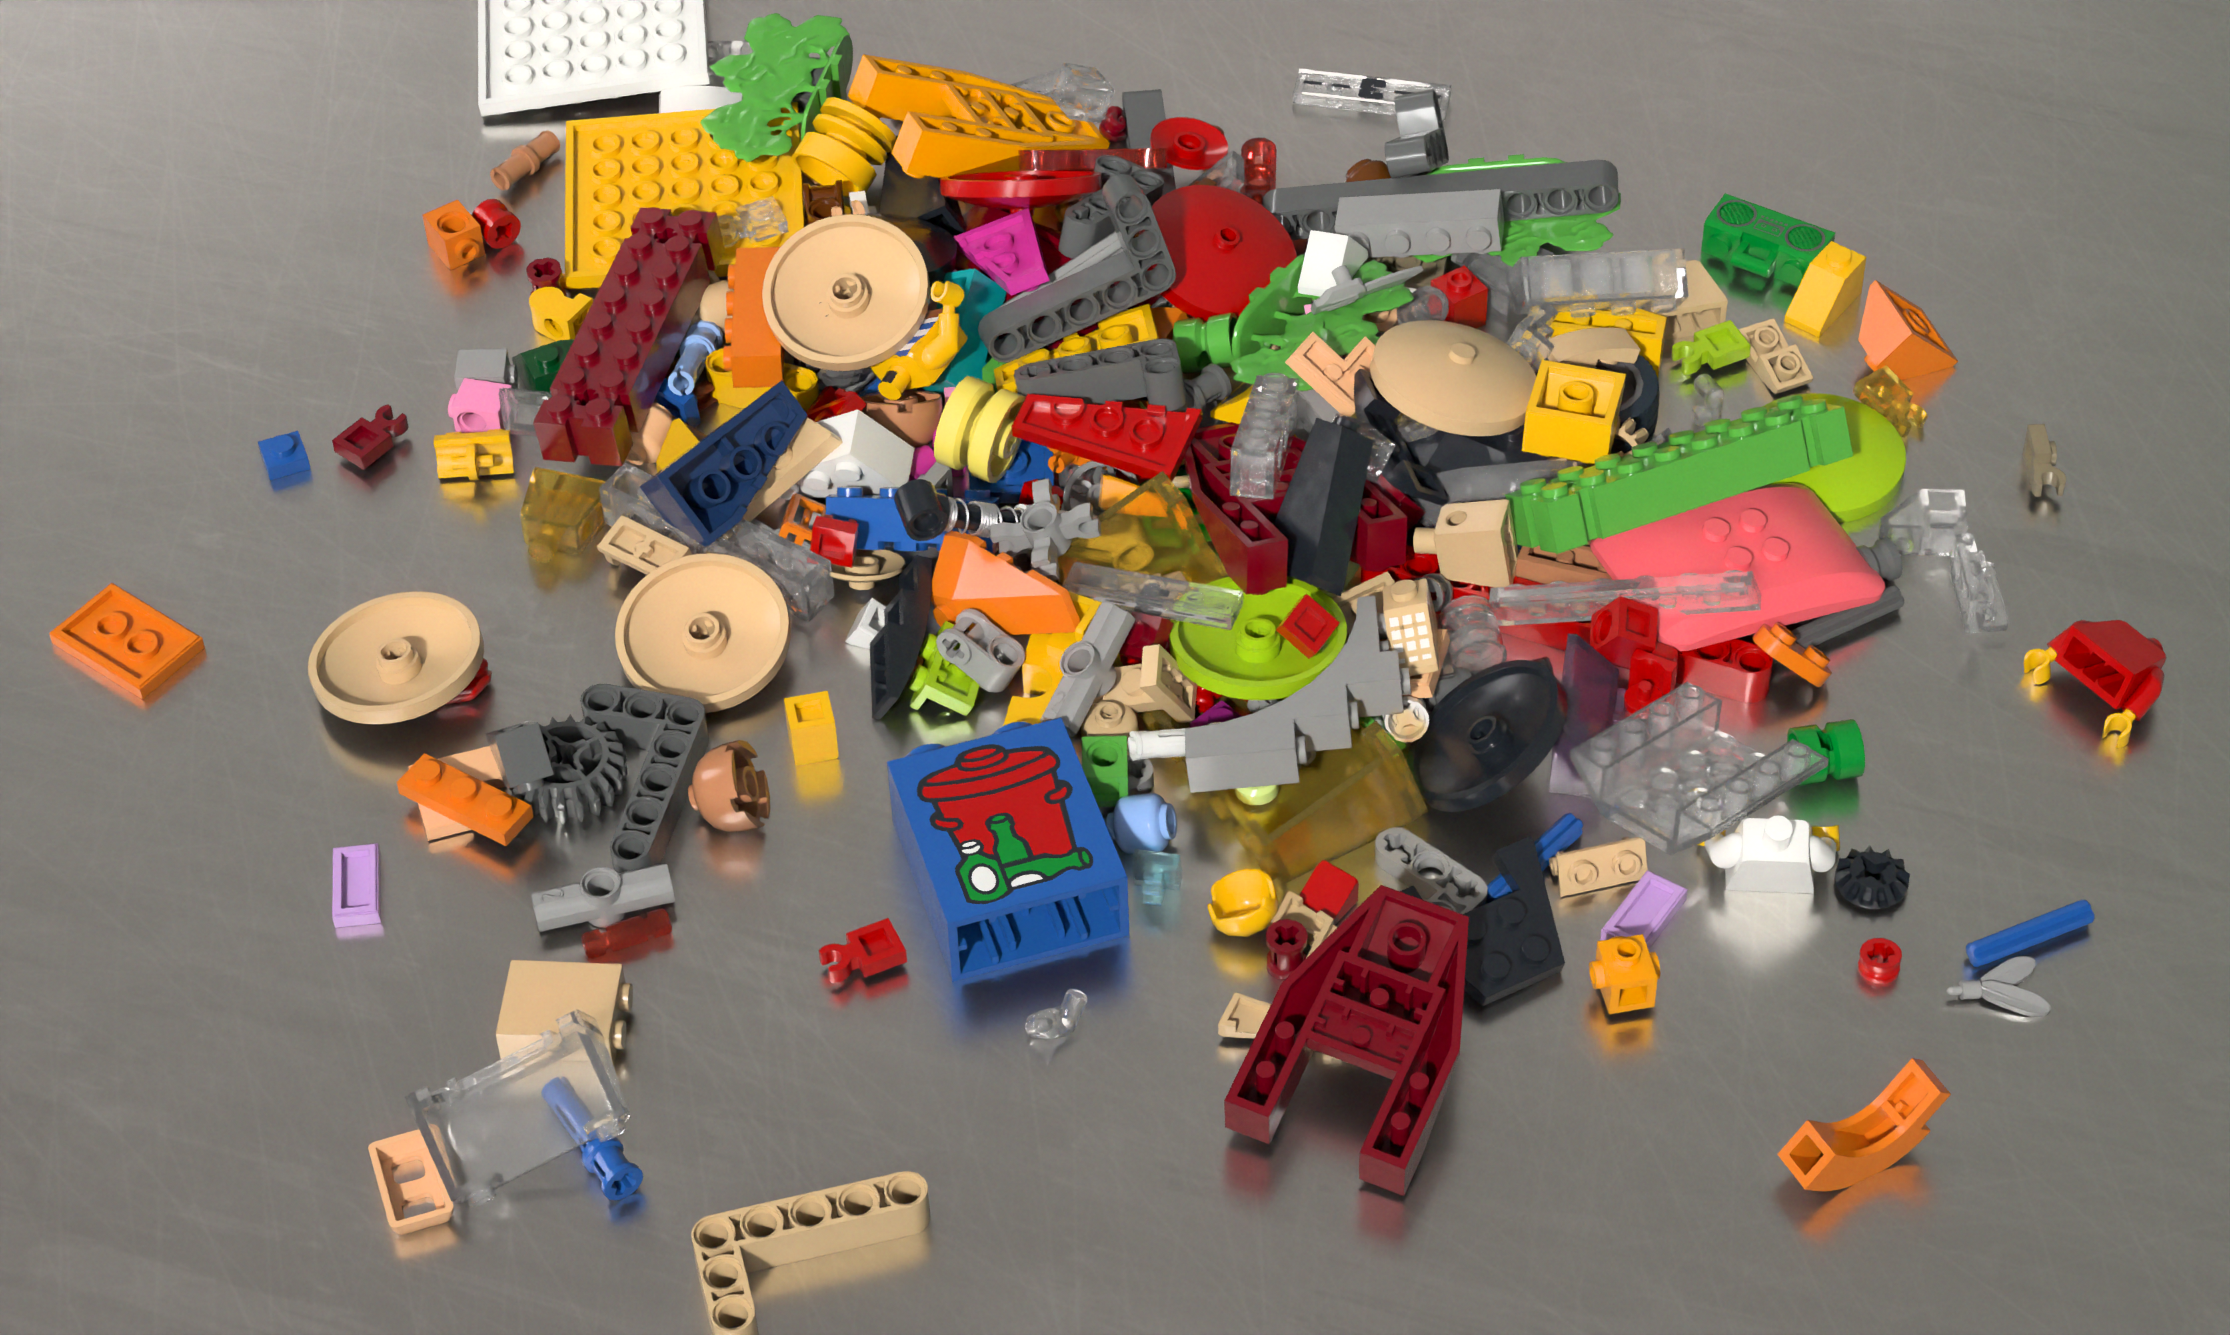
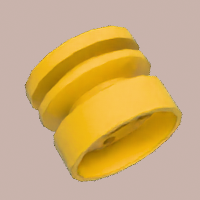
(844, 146)

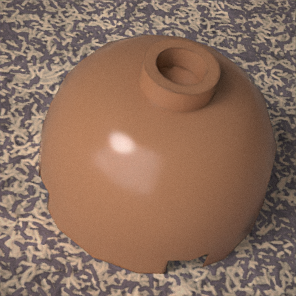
(910, 417)
(729, 788)

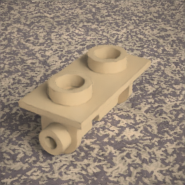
(1599, 866)

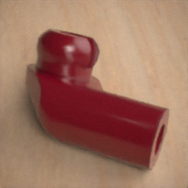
(1114, 125)

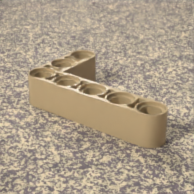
(793, 1240)

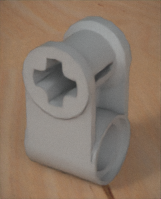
(984, 652)

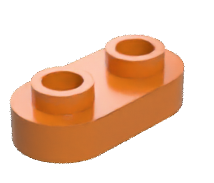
(1781, 646)

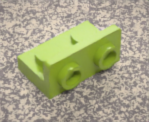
(941, 680)

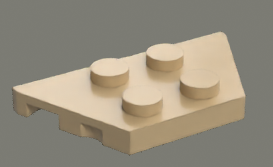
(804, 452)

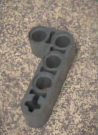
(1422, 135)
(1089, 218)
(1110, 374)

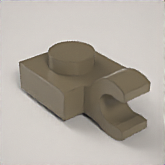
(2039, 458)

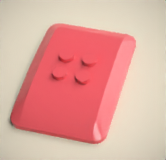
(1778, 532)

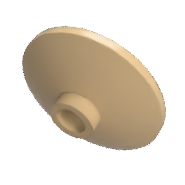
(869, 568)

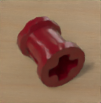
(545, 273)
(1286, 945)

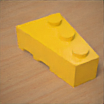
(1643, 326)

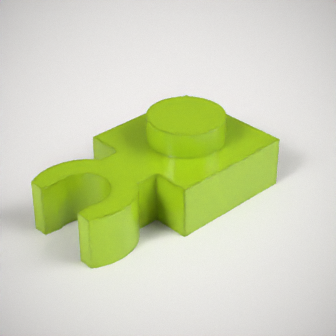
(1714, 345)

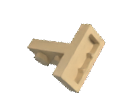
(1154, 686)

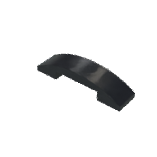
(1400, 467)

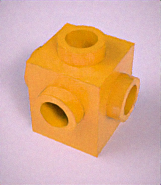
(1625, 973)

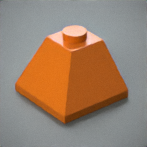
(1901, 336)

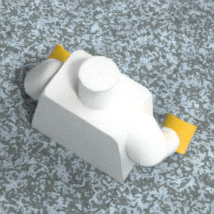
(1774, 854)

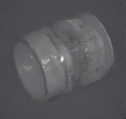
(1472, 633)

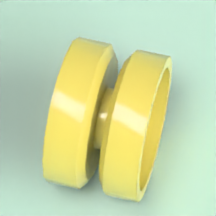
(978, 429)

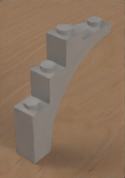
(1318, 717)

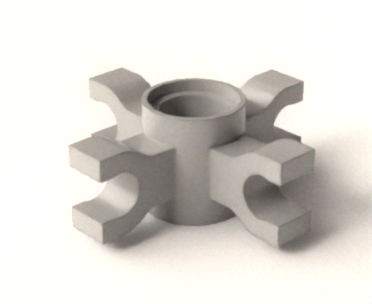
(1046, 529)

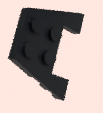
(1513, 937)

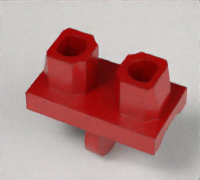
(1650, 676)

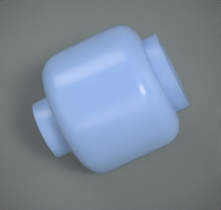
(1142, 823)

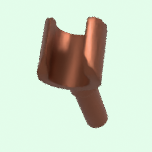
(702, 393)

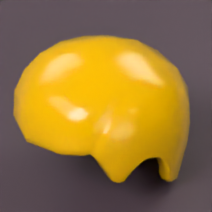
(1243, 902)

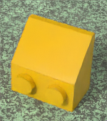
(1573, 412)

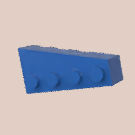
(881, 524)

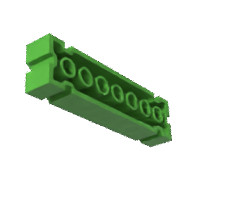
(1678, 473)

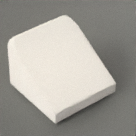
(867, 624)

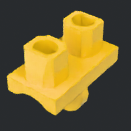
(474, 454)

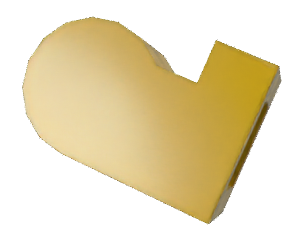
(557, 314)

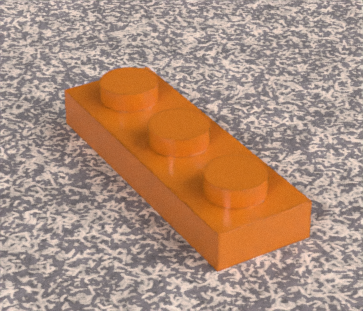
(465, 799)

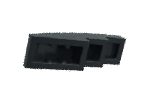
(899, 641)

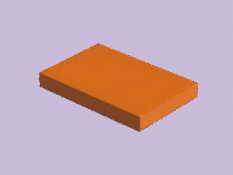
(127, 640)

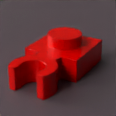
(867, 948)

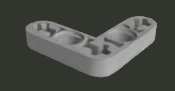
(1423, 855)

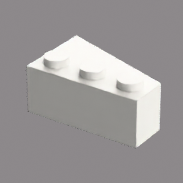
(866, 459)

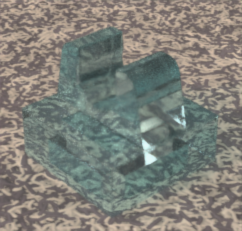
(1156, 873)

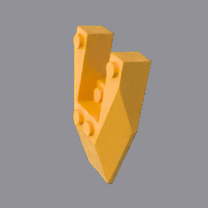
(963, 119)

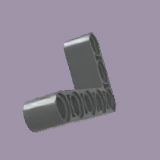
(1090, 283)
(676, 739)

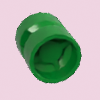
(1838, 742)

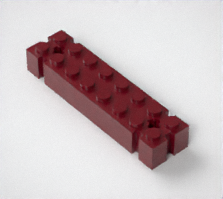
(629, 337)

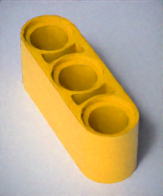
(799, 380)

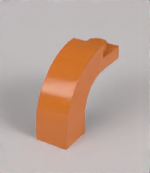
(1870, 1141)

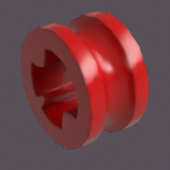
(1879, 972)

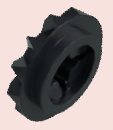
(1868, 891)

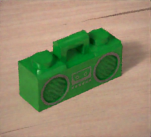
(1762, 239)

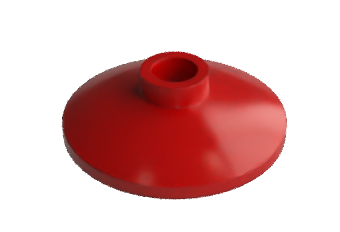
(1189, 142)

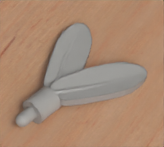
(2001, 988)

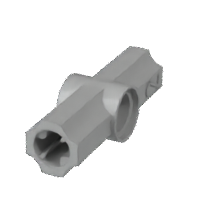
(1089, 667)
(602, 897)

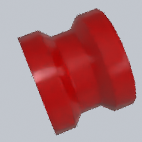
(496, 223)

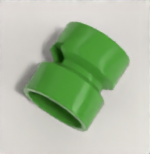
(1205, 342)

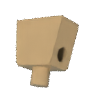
(1702, 308)
(1473, 543)

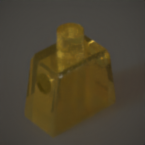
(560, 513)

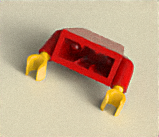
(2112, 663)

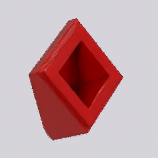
(1330, 891)

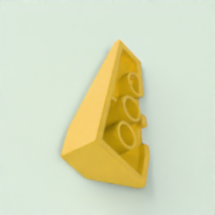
(1116, 330)

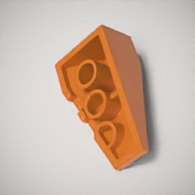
(1009, 598)

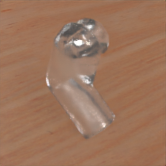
(1057, 1021)

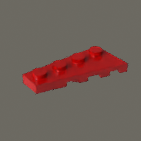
(1109, 433)

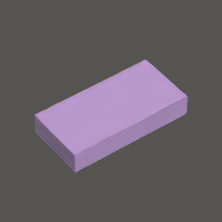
(356, 885)
(1646, 909)

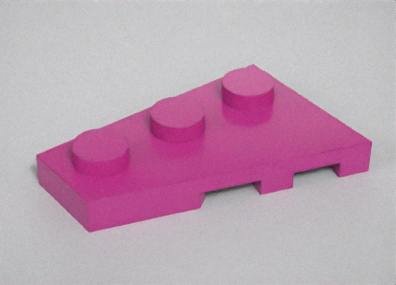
(1007, 252)

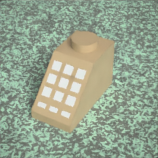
(1412, 625)

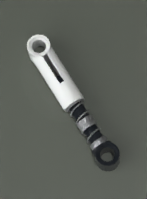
(930, 513)

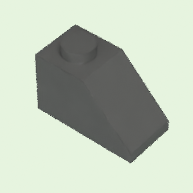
(521, 755)

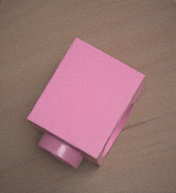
(476, 406)

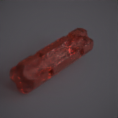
(626, 933)

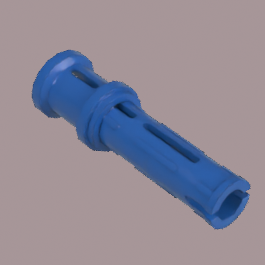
(612, 1167)

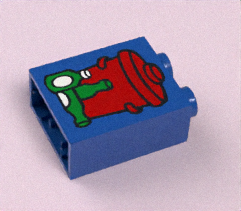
(1008, 848)

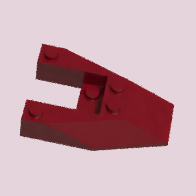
(1243, 527)
(1377, 997)

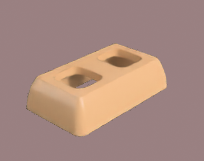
(399, 1150)

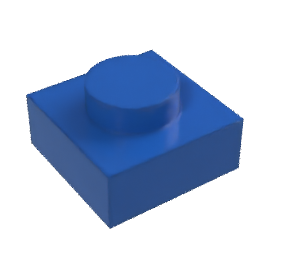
(679, 406)
(284, 455)

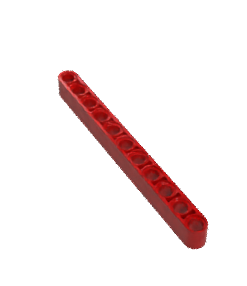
(1725, 668)

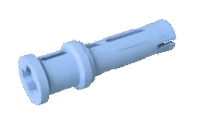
(700, 342)

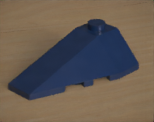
(718, 477)

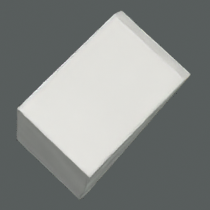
(1323, 255)

